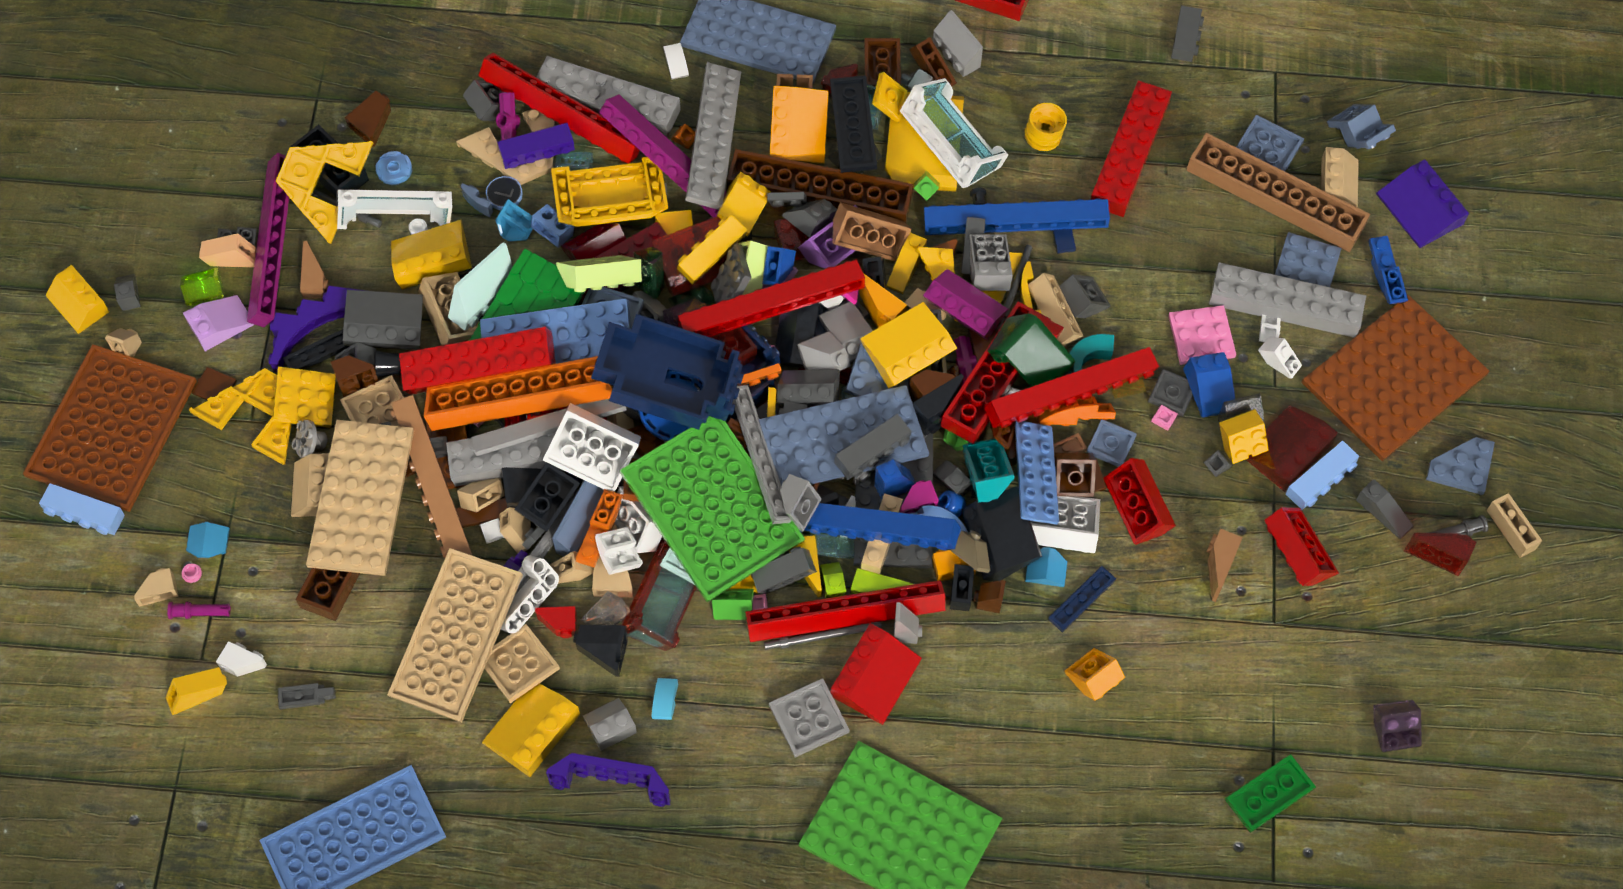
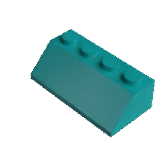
(988, 469)

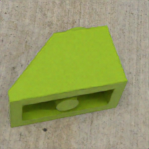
(833, 580)

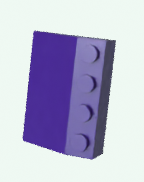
(1423, 204)

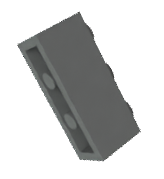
(1187, 33)
(784, 570)

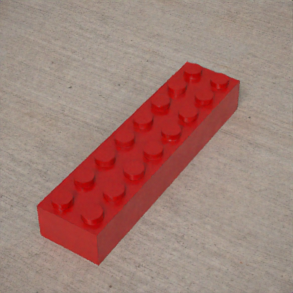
(1131, 146)
(476, 359)
(985, 383)

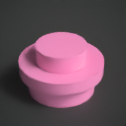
(191, 573)

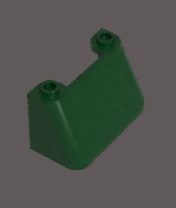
(1031, 350)

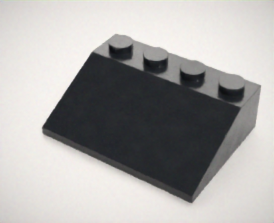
(1008, 537)

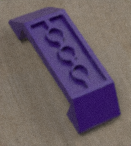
(643, 776)

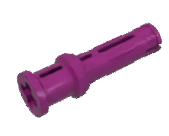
(188, 610)

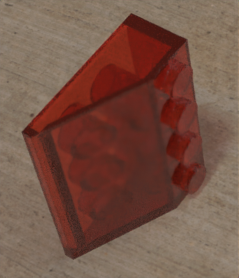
(680, 243)
(1293, 445)

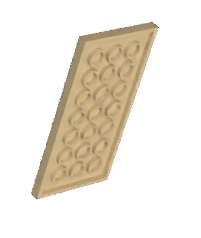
(360, 498)
(455, 635)

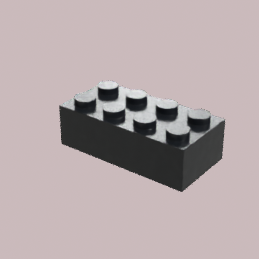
(331, 176)

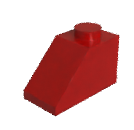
(559, 620)

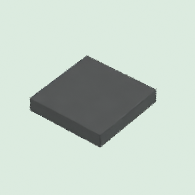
(1171, 392)

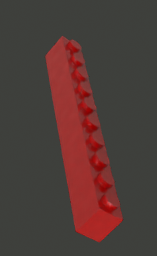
(557, 106)
(774, 300)
(1071, 387)
(843, 611)

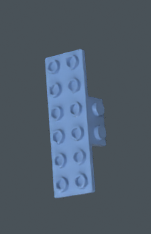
(1036, 472)

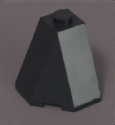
(603, 645)

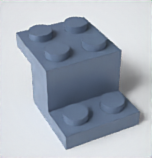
(1361, 126)

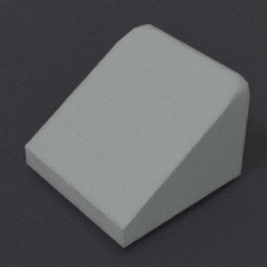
(919, 78)

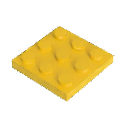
(304, 396)

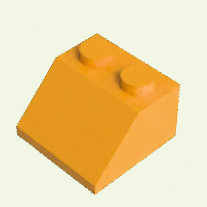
(1095, 673)

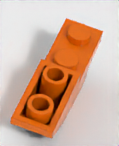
(1081, 409)
(601, 521)

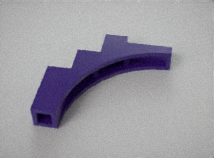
(309, 315)

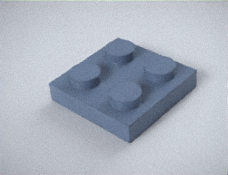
(1111, 443)

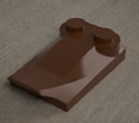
(880, 57)

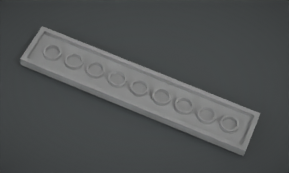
(713, 136)

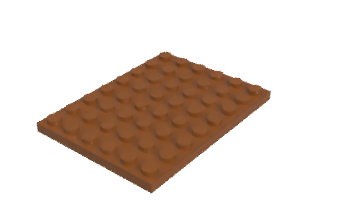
(1395, 377)
(110, 427)

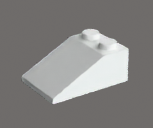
(639, 524)

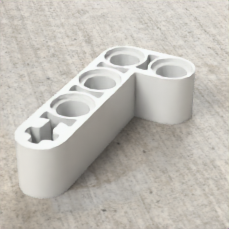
(515, 617)

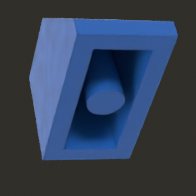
(778, 265)

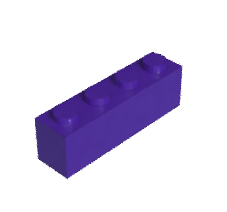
(536, 146)

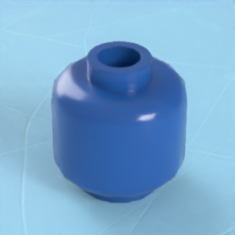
(952, 502)

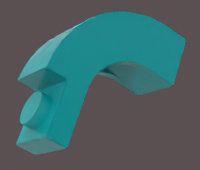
(1092, 347)

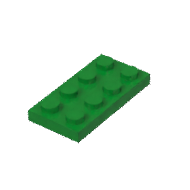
(1270, 793)

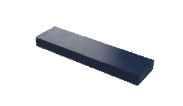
(1082, 599)

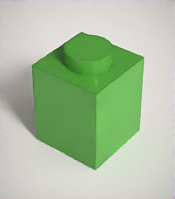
(926, 185)

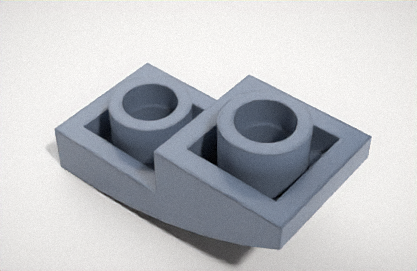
(472, 196)

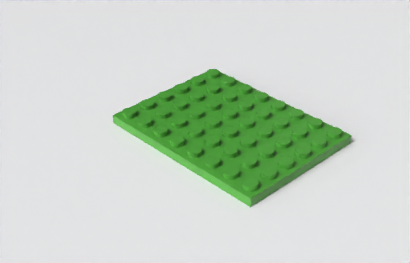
(709, 506)
(898, 826)

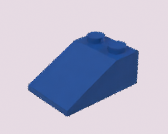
(1210, 382)

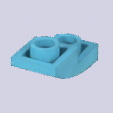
(664, 698)

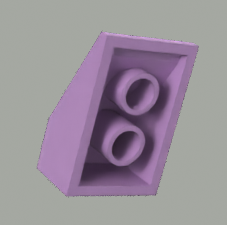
(217, 320)

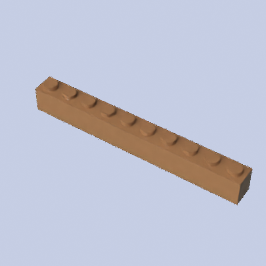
(431, 479)

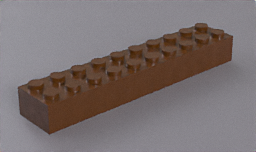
(820, 182)

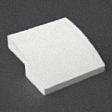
(618, 550)

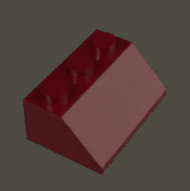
(594, 241)

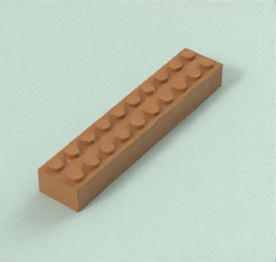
(1278, 192)

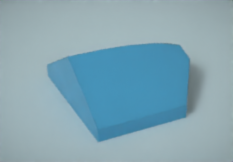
(514, 222)
(207, 540)
(1048, 569)

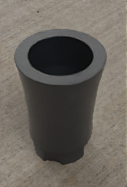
(387, 364)

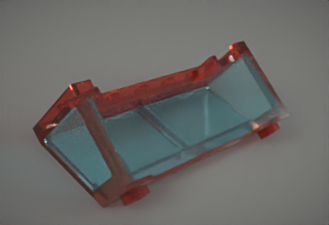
(659, 604)

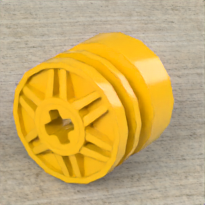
(1045, 126)

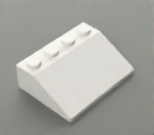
(591, 448)
(1076, 527)

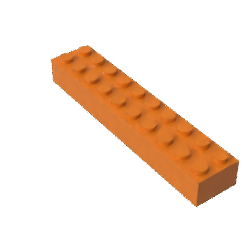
(514, 394)

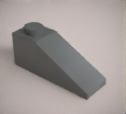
(1384, 508)

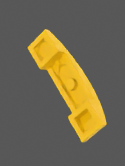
(1027, 277)

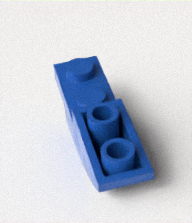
(1386, 272)

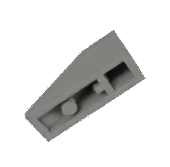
(906, 625)

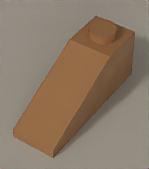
(312, 277)

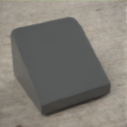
(1218, 463)

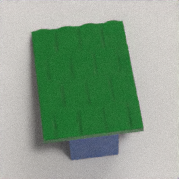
(530, 287)

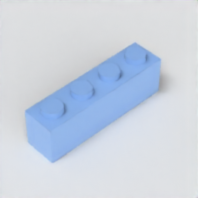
(1322, 475)
(81, 509)

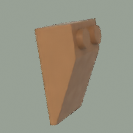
(1222, 553)

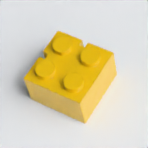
(1244, 436)

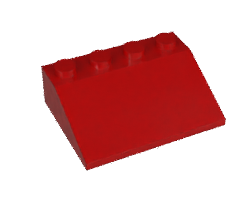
(875, 674)

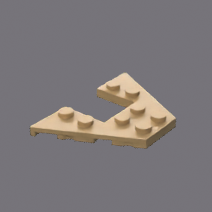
(485, 146)

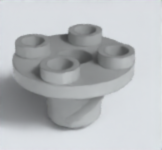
(308, 438)

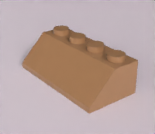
(869, 232)

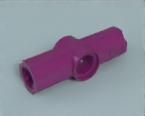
(507, 119)
(964, 356)

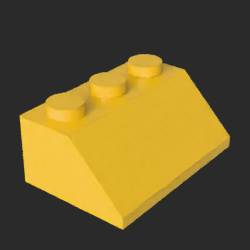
(76, 299)

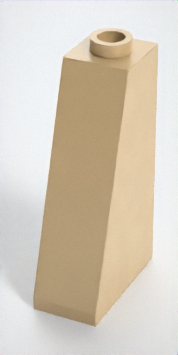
(615, 583)

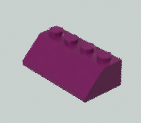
(965, 303)

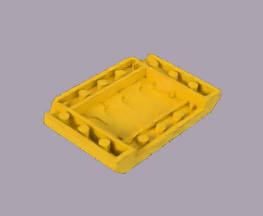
(911, 157)
(609, 193)

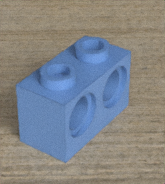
(546, 224)

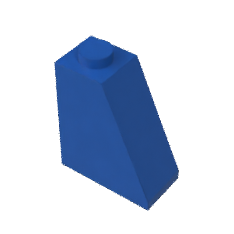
(893, 479)

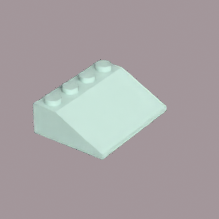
(479, 288)

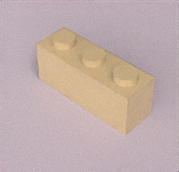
(1514, 525)

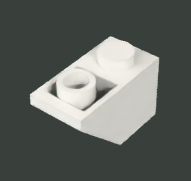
(1280, 356)
(239, 661)

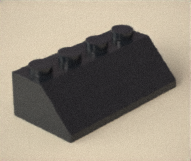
(793, 329)

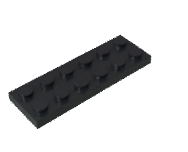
(853, 124)

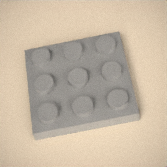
(809, 717)

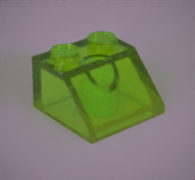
(202, 287)

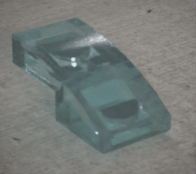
(835, 546)

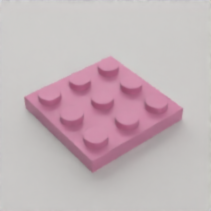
(1201, 333)

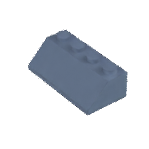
(577, 519)

